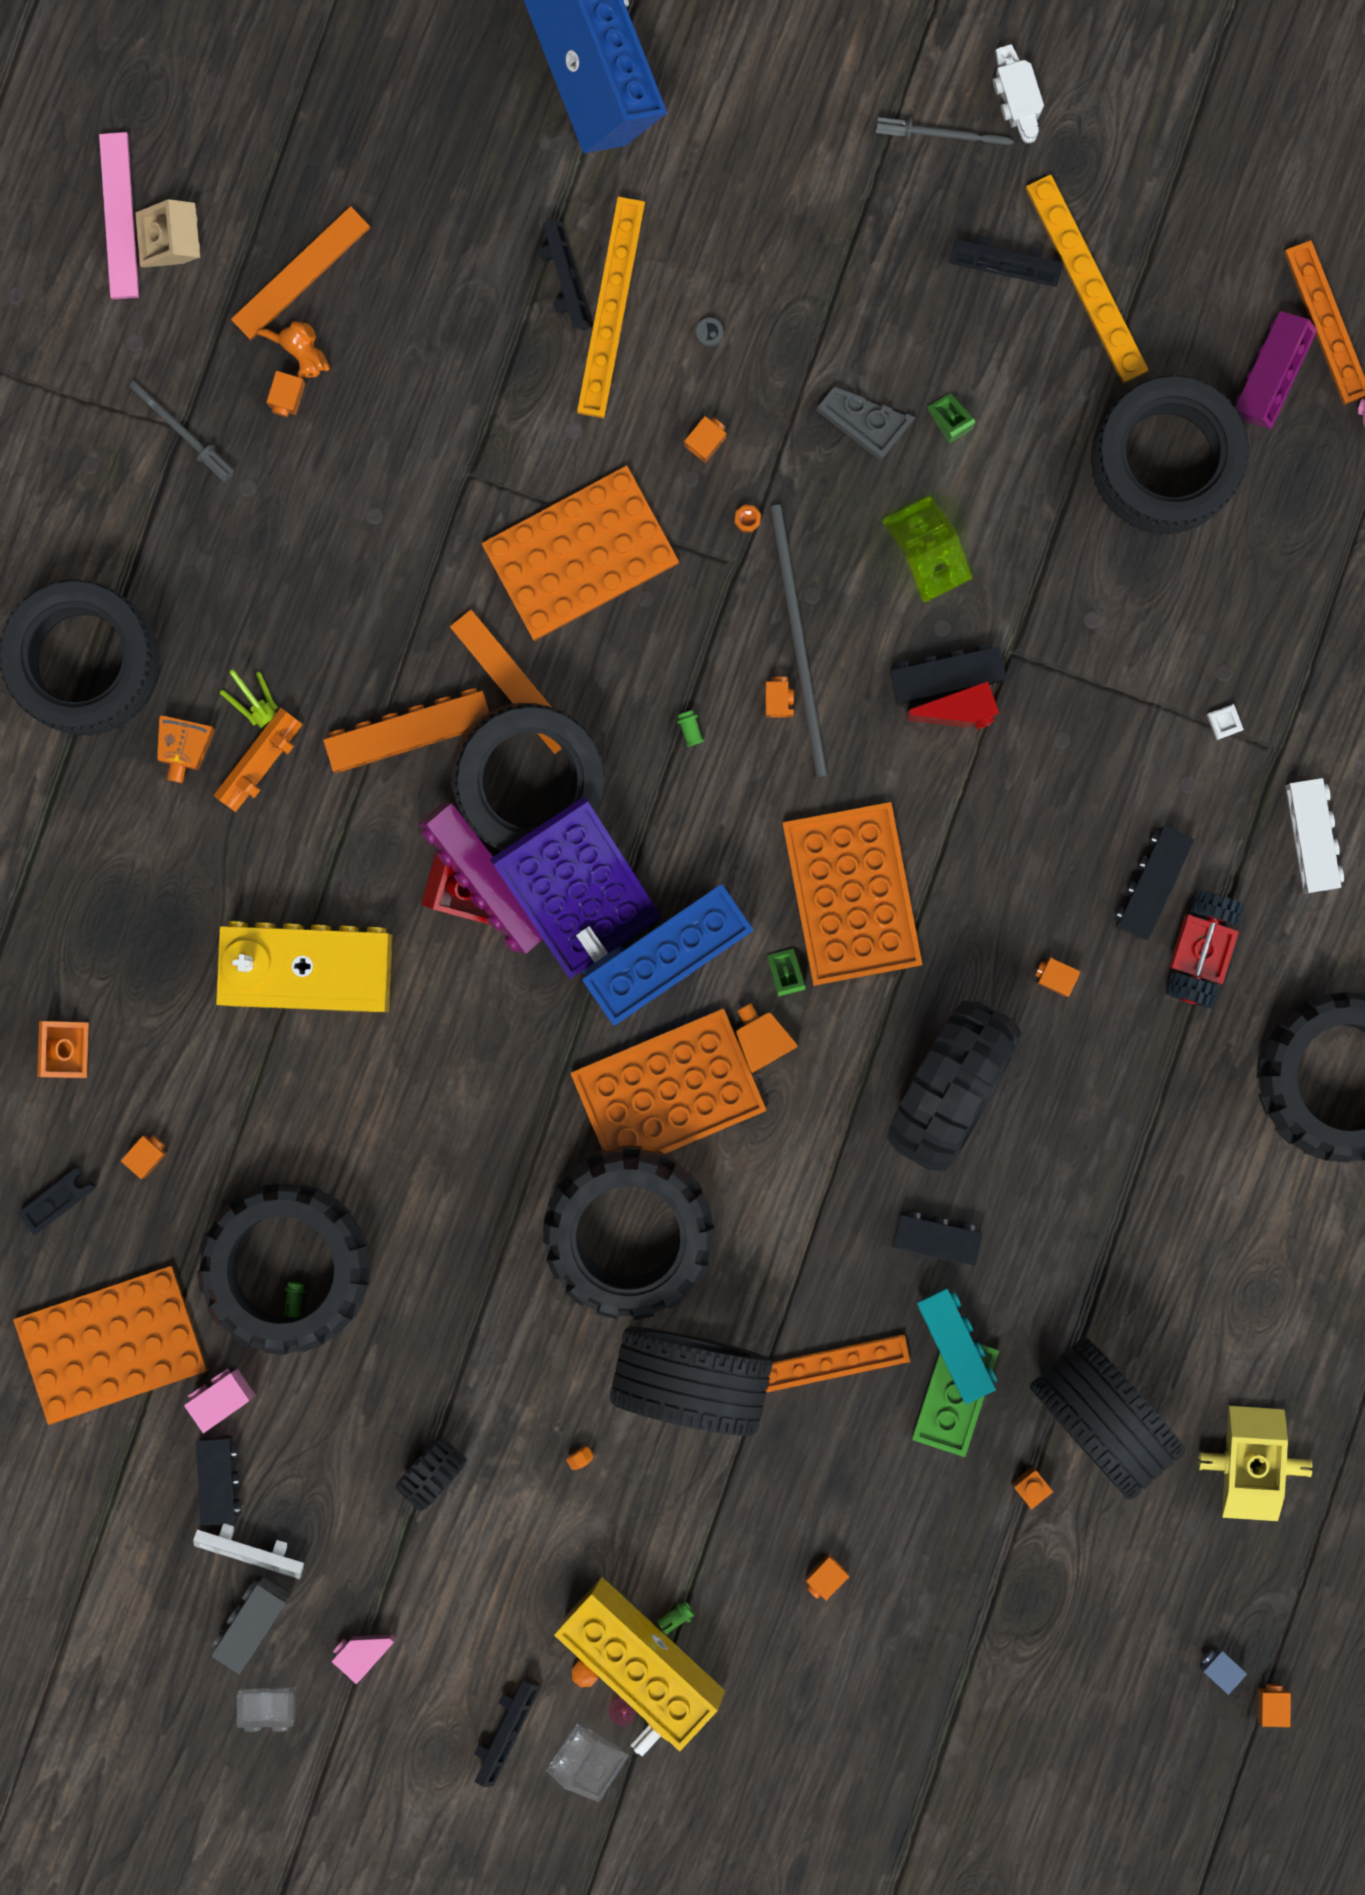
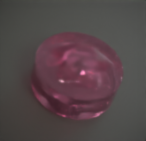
(621, 1712)

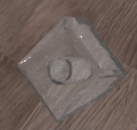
(587, 1763)

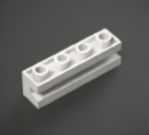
(1313, 835)

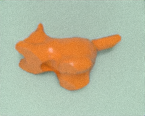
(299, 341)

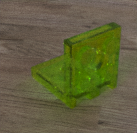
(929, 546)

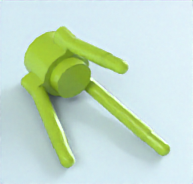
(261, 711)

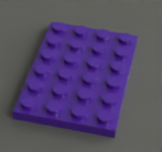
(573, 879)

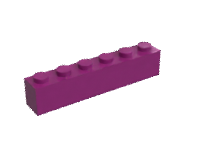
(471, 862)

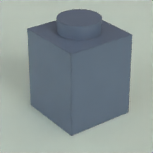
(1222, 1669)

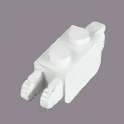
(1019, 93)

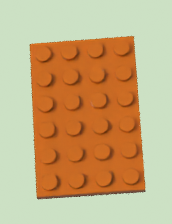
(580, 553)
(852, 893)
(670, 1088)
(110, 1345)

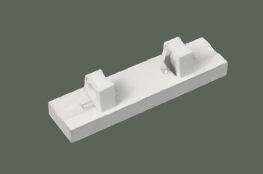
(225, 1546)

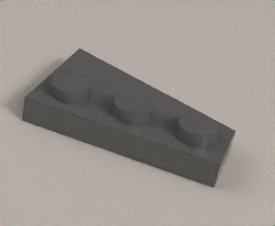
(866, 423)

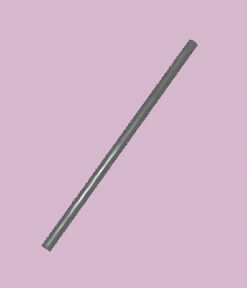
(798, 640)

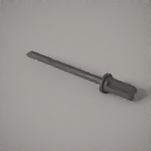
(904, 128)
(207, 455)

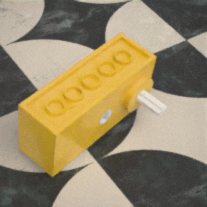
(264, 963)
(641, 1666)

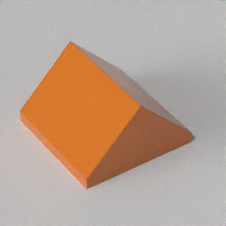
(62, 1049)

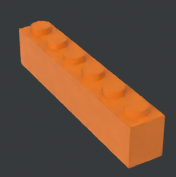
(405, 732)

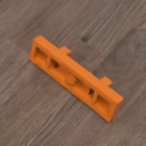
(258, 760)

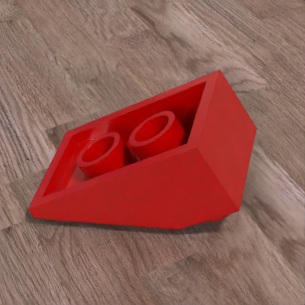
(963, 709)
(448, 896)

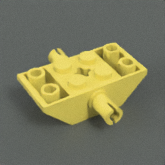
(1259, 1436)

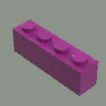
(1275, 369)

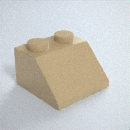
(167, 234)

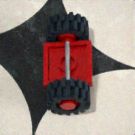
(1204, 949)

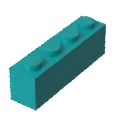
(956, 1346)

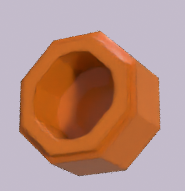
(747, 518)
(580, 1458)
(583, 1675)

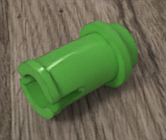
(690, 728)
(294, 1299)
(676, 1617)

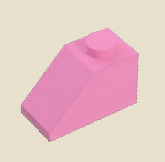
(360, 1654)

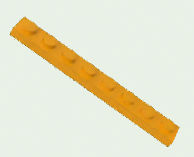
(1086, 279)
(611, 307)

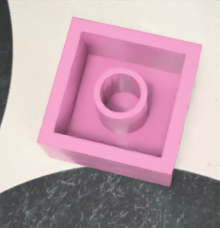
(215, 1403)

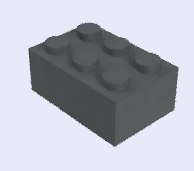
(249, 1624)

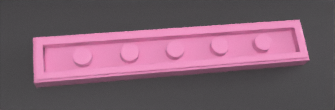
(119, 215)

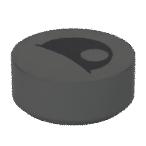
(709, 332)

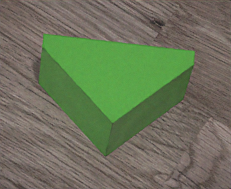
(951, 417)
(786, 972)

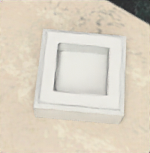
(1225, 722)

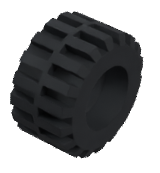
(431, 1473)

